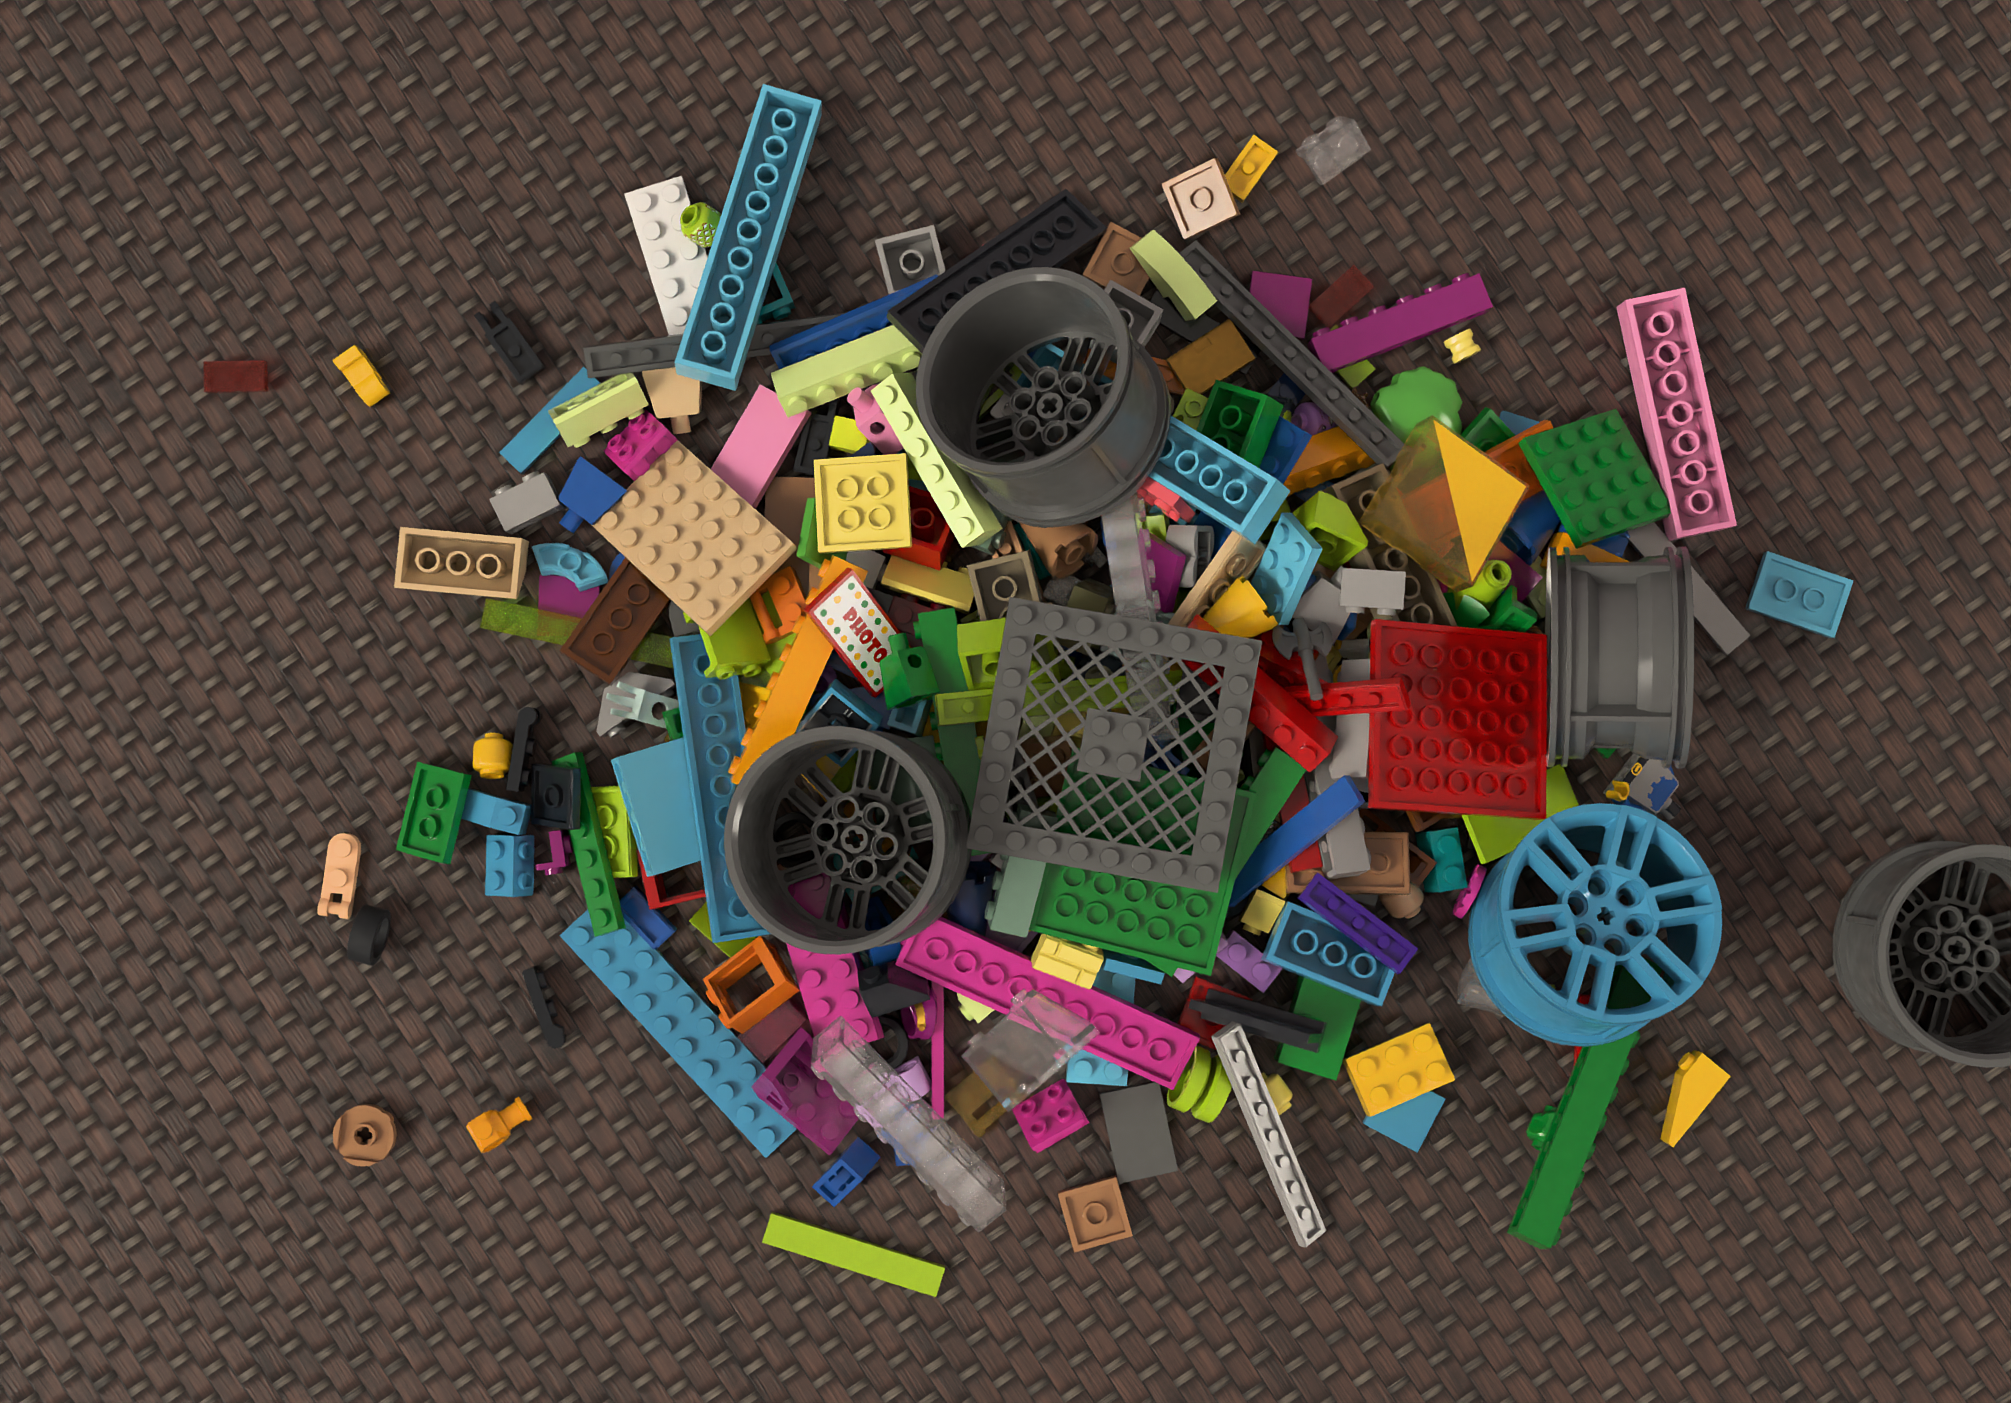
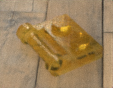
(969, 1096)

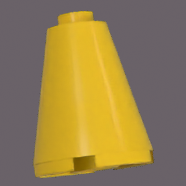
(1240, 611)

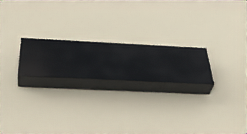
(1191, 329)

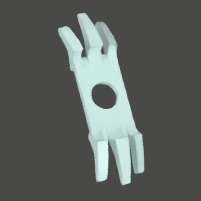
(641, 705)

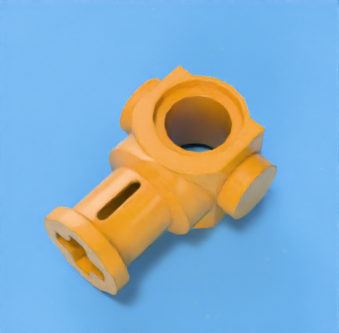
(494, 1126)

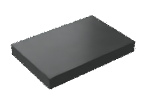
(1138, 1132)

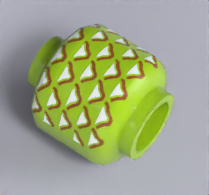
(700, 223)

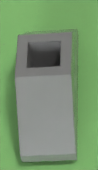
(612, 724)

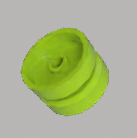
(1201, 1086)

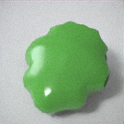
(1415, 397)

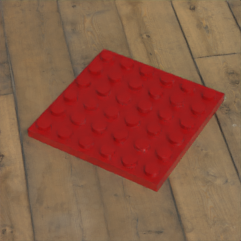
(1472, 723)

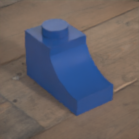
(846, 1172)

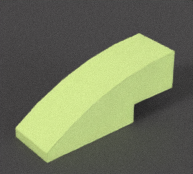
(1173, 276)

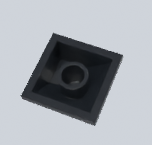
(891, 988)

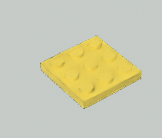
(862, 503)

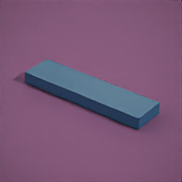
(541, 430)

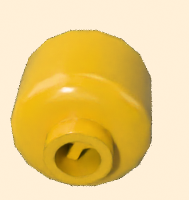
(492, 756)

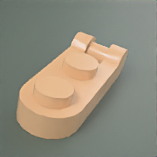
(340, 875)

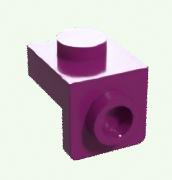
(561, 848)

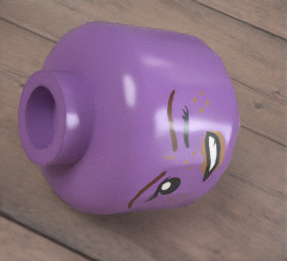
(1312, 418)

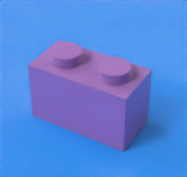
(1247, 961)

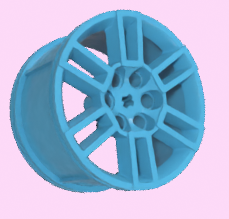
(1657, 872)

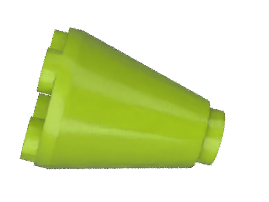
(1488, 586)

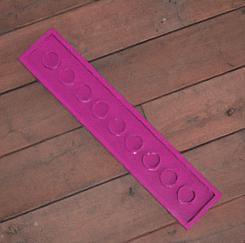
(996, 973)

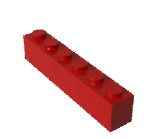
(1277, 713)

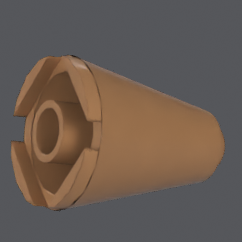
(1062, 546)

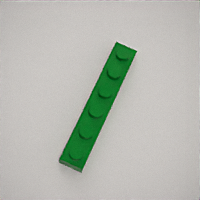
(593, 858)

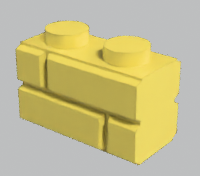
(1067, 960)

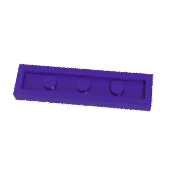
(1357, 923)

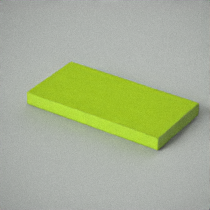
(1499, 835)

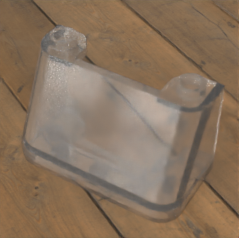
(1027, 1046)

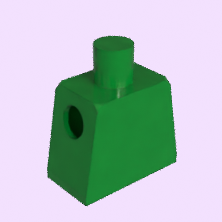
(906, 674)

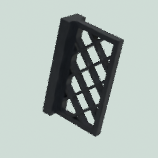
(1261, 1019)

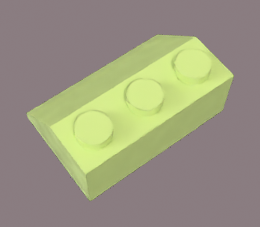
(599, 409)

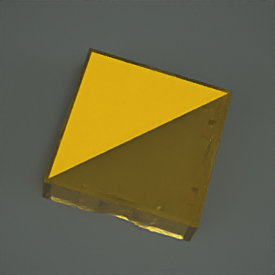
(1444, 504)

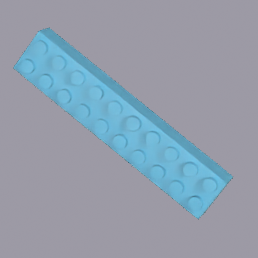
(748, 237)
(1204, 471)

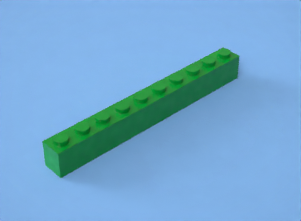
(1576, 1125)

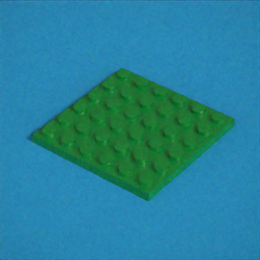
(1133, 914)

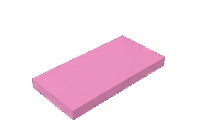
(758, 446)

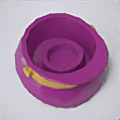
(921, 1018)

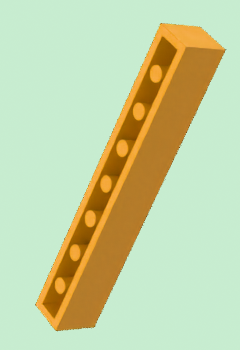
(794, 683)

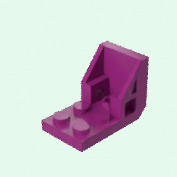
(802, 1097)

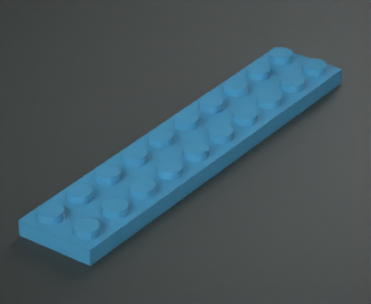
(712, 737)
(682, 1026)

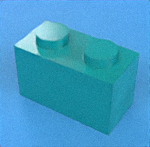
(1445, 849)

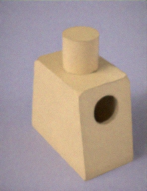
(673, 396)

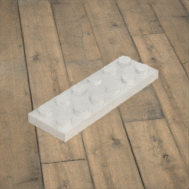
(671, 257)

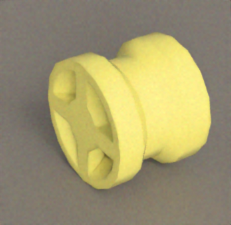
(1462, 346)

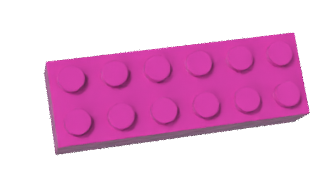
(829, 980)

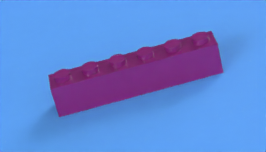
(1401, 324)

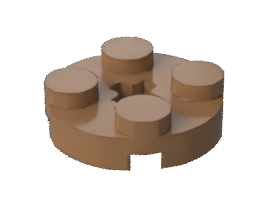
(350, 1144)

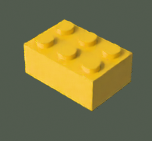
(1398, 1069)

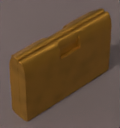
(1211, 358)

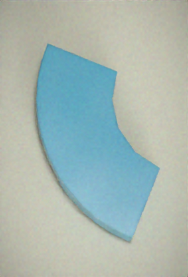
(571, 563)

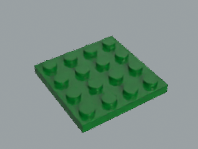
(1595, 478)

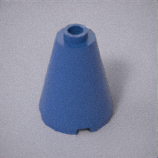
(1531, 527)

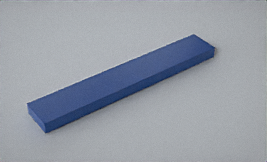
(1296, 836)

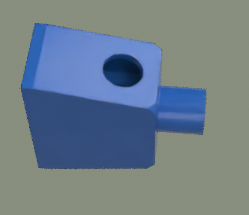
(588, 495)

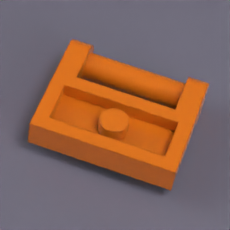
(788, 600)

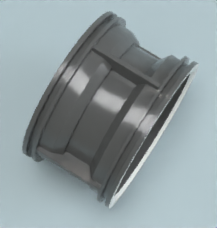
(1620, 656)

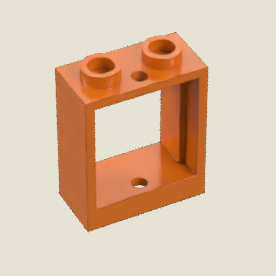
(735, 968)

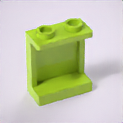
(735, 645)

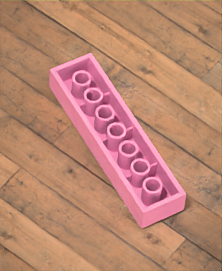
(1676, 413)

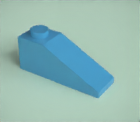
(496, 812)

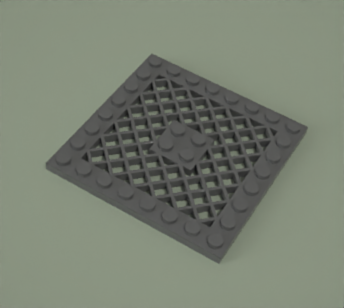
(1113, 745)

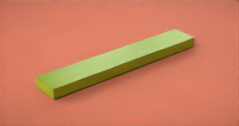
(853, 1254)

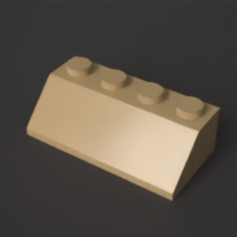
(460, 563)

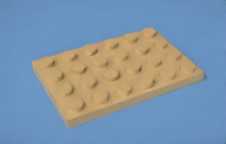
(694, 537)

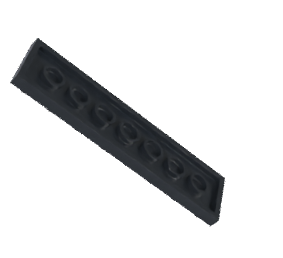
(1040, 239)

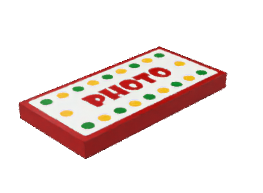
(854, 627)

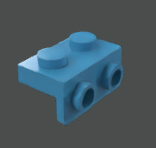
(509, 865)

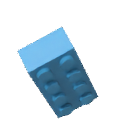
(1323, 954)

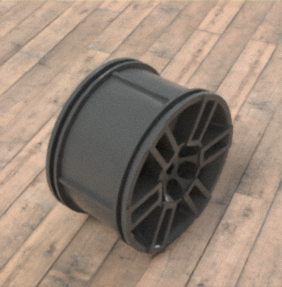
(1099, 457)
(753, 853)
(1864, 949)

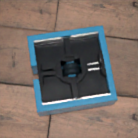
(840, 708)

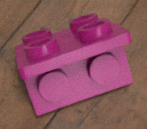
(639, 445)
(1050, 1116)

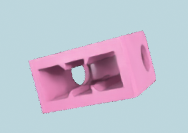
(872, 421)

